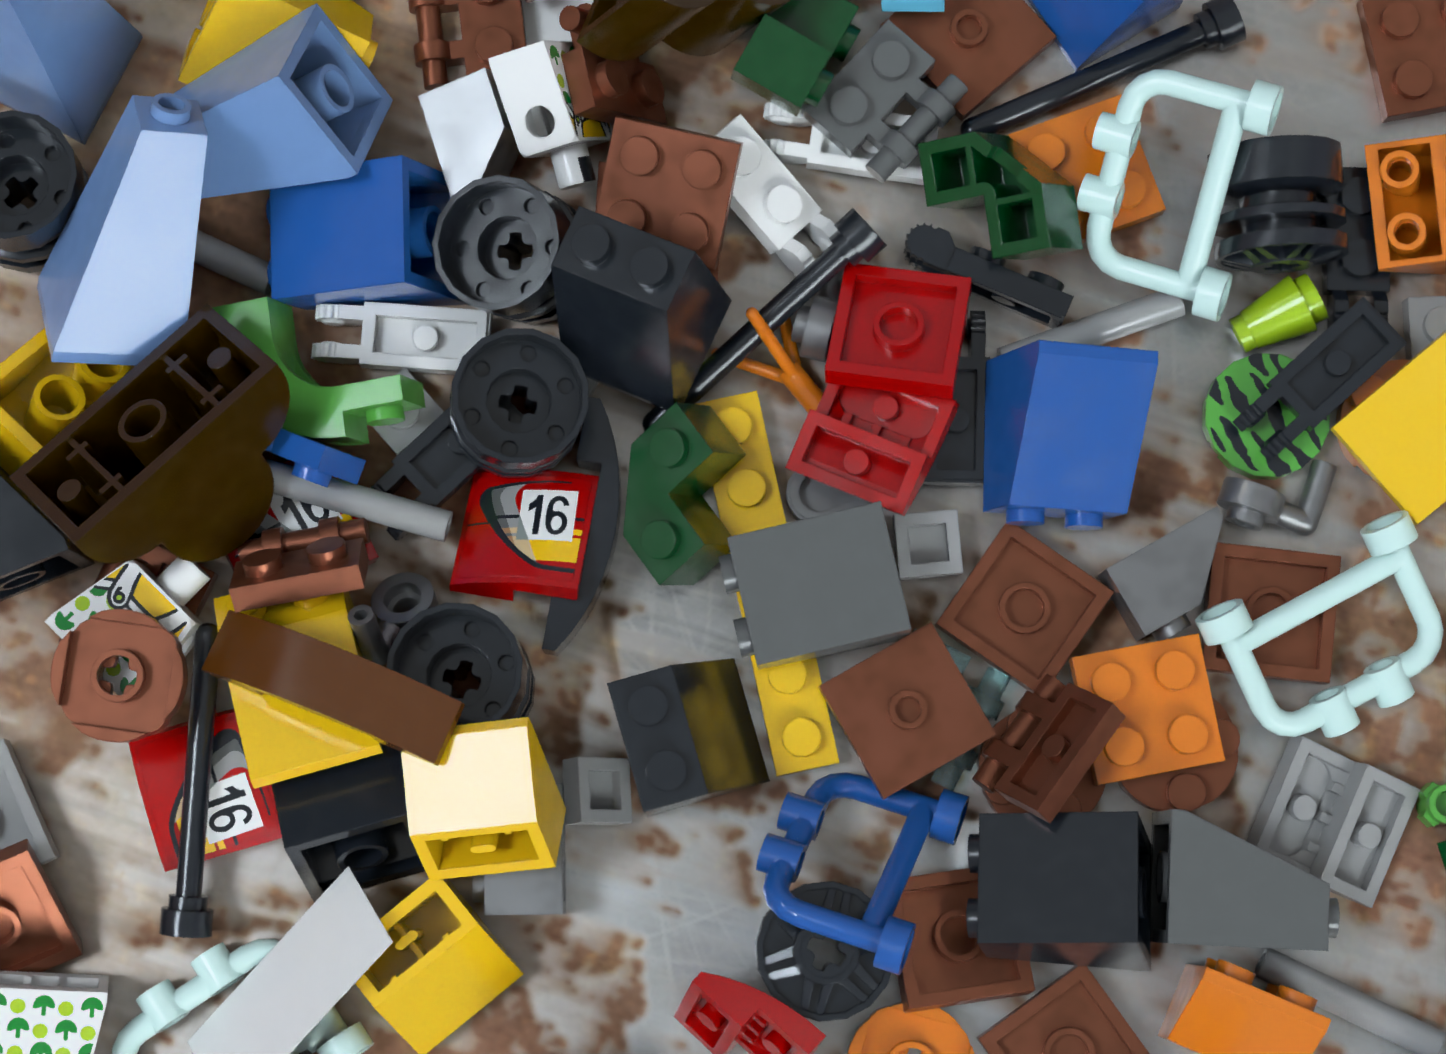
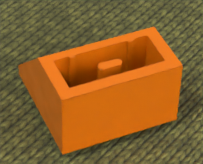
(1409, 204)
(1224, 1014)

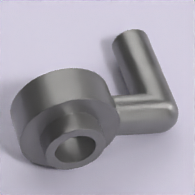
(815, 323)
(1254, 504)
(392, 606)

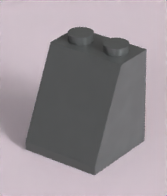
(816, 587)
(1230, 892)

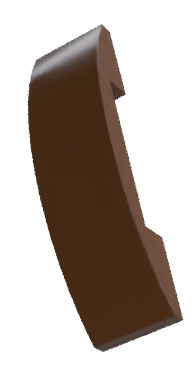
(334, 685)

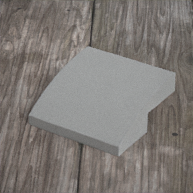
(1334, 818)

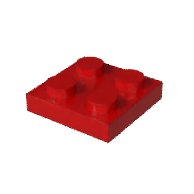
(898, 330)

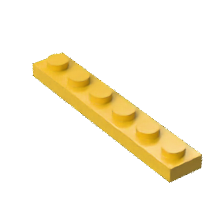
(746, 502)

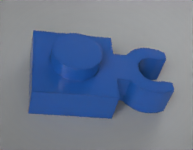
(315, 460)

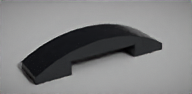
(595, 453)

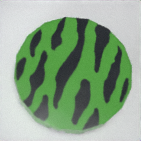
(1240, 451)

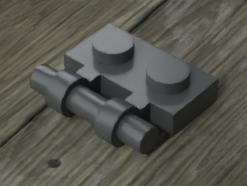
(871, 88)

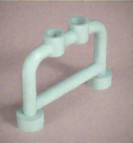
(1118, 138)
(1385, 679)
(216, 972)

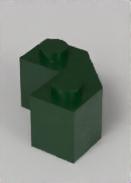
(793, 48)
(1025, 201)
(665, 508)

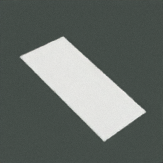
(299, 976)

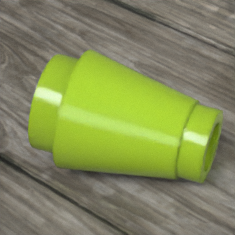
(1280, 314)

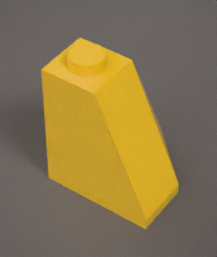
(235, 24)

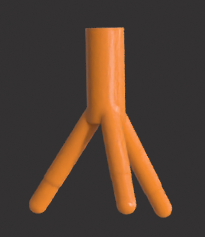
(788, 358)

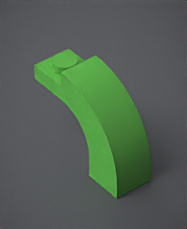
(316, 411)

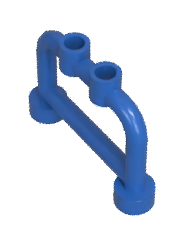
(802, 819)

